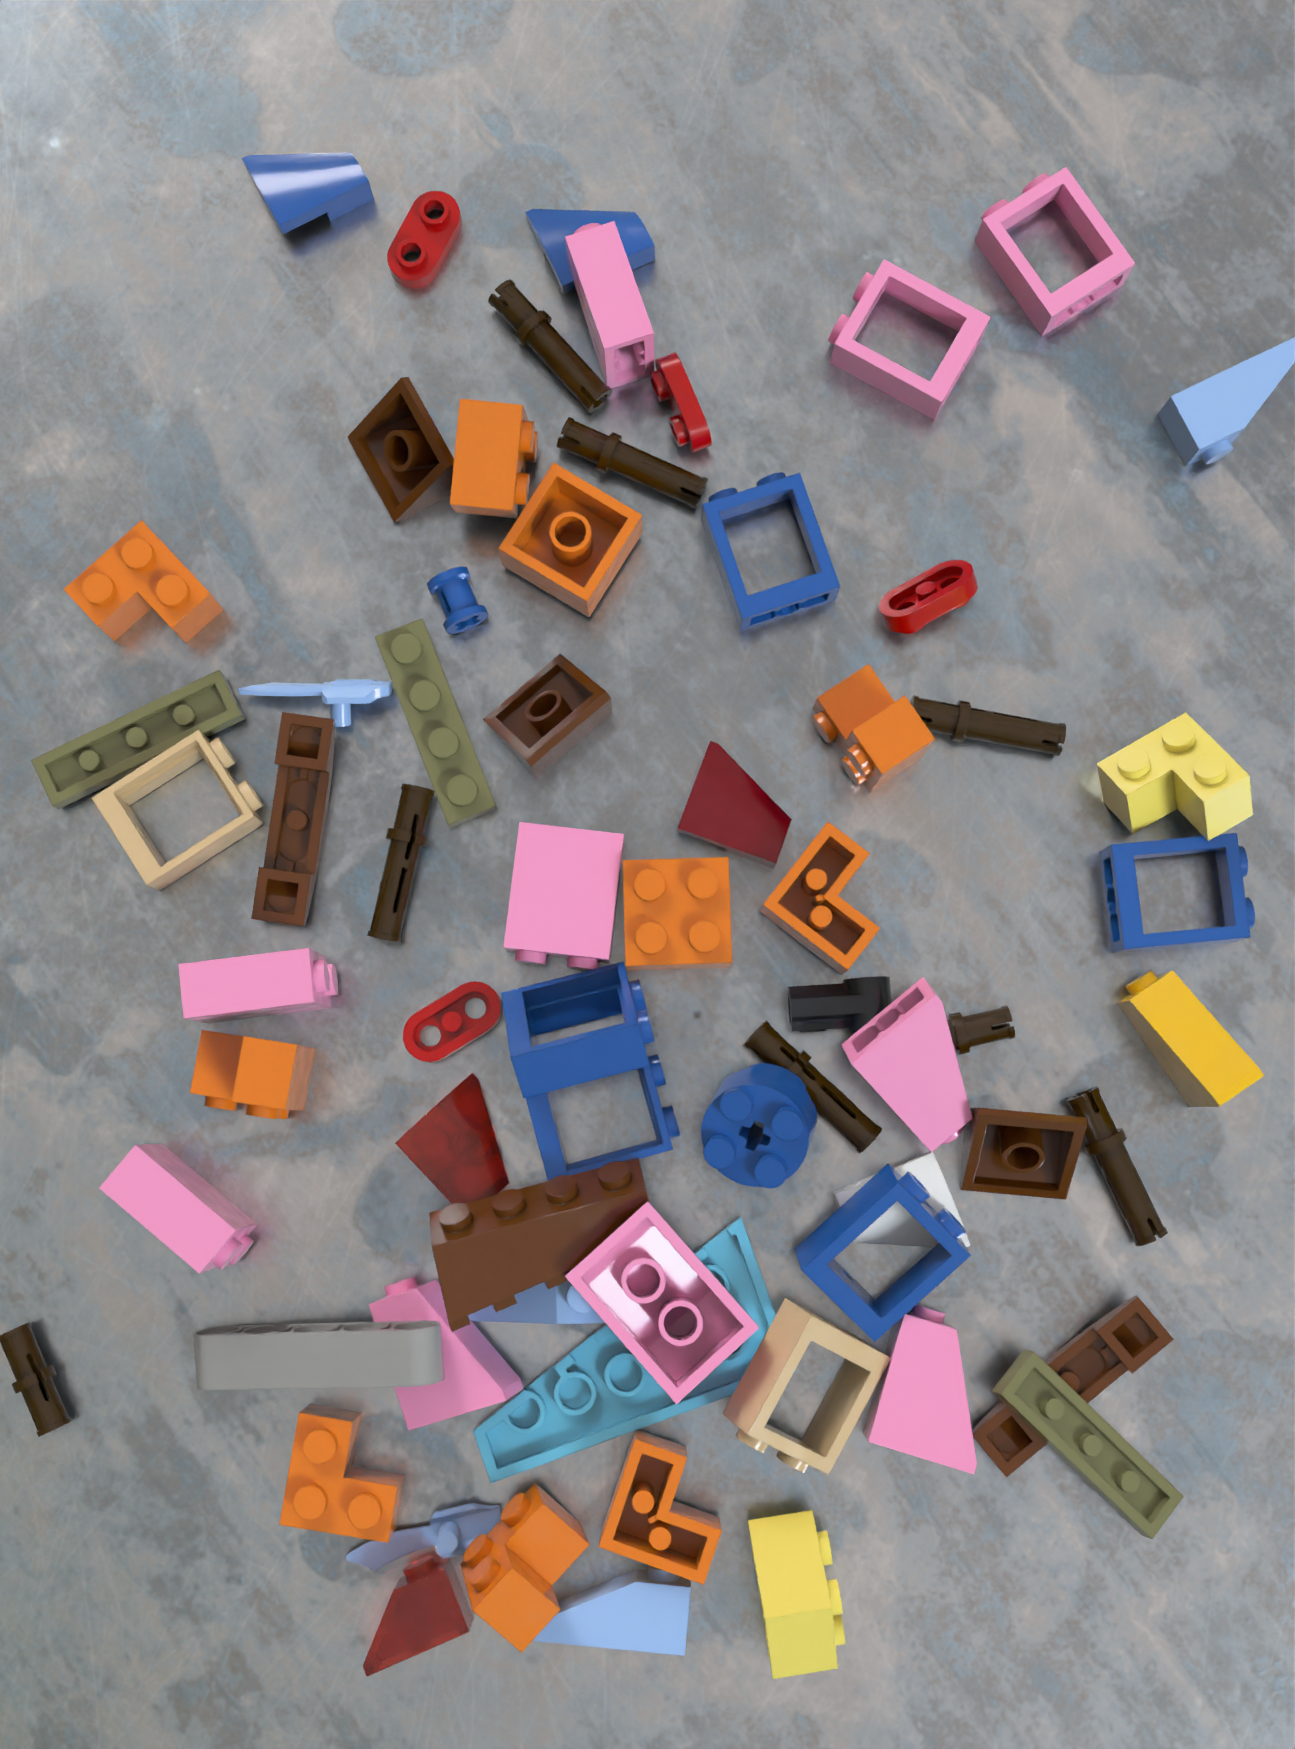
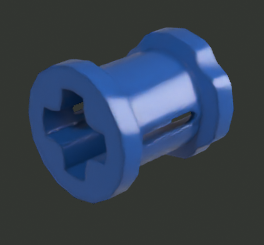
(457, 600)

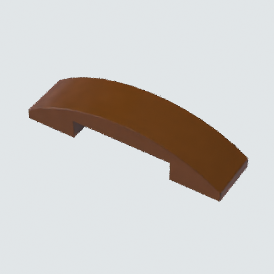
(296, 820)
(1088, 1365)

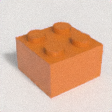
(571, 539)
(677, 913)

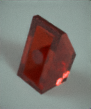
(421, 1614)

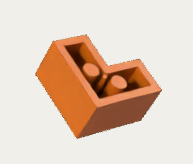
(492, 458)
(141, 576)
(871, 728)
(809, 903)
(254, 1072)
(325, 1487)
(646, 1520)
(518, 1562)

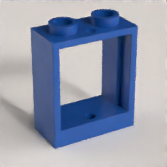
(781, 599)
(1124, 903)
(569, 1003)
(550, 1141)
(850, 1220)

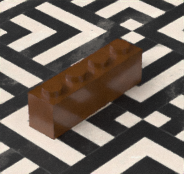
(528, 1235)

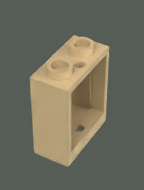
(116, 801)
(772, 1370)

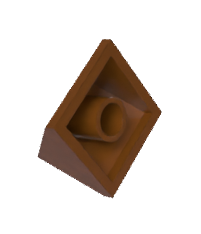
(404, 452)
(549, 715)
(1021, 1152)

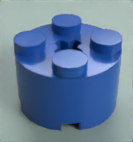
(754, 1153)

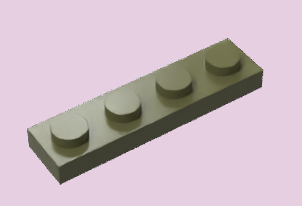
(436, 723)
(135, 739)
(1087, 1443)

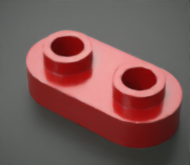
(426, 236)
(673, 385)
(928, 596)
(452, 1020)

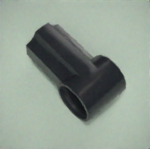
(837, 1005)

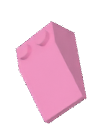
(662, 1302)

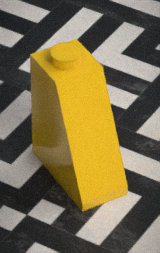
(1187, 1040)

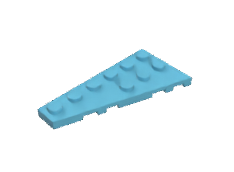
(606, 1391)

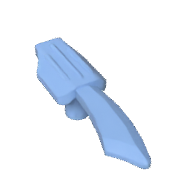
(336, 693)
(449, 1531)

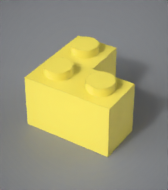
(1175, 770)
(796, 1599)

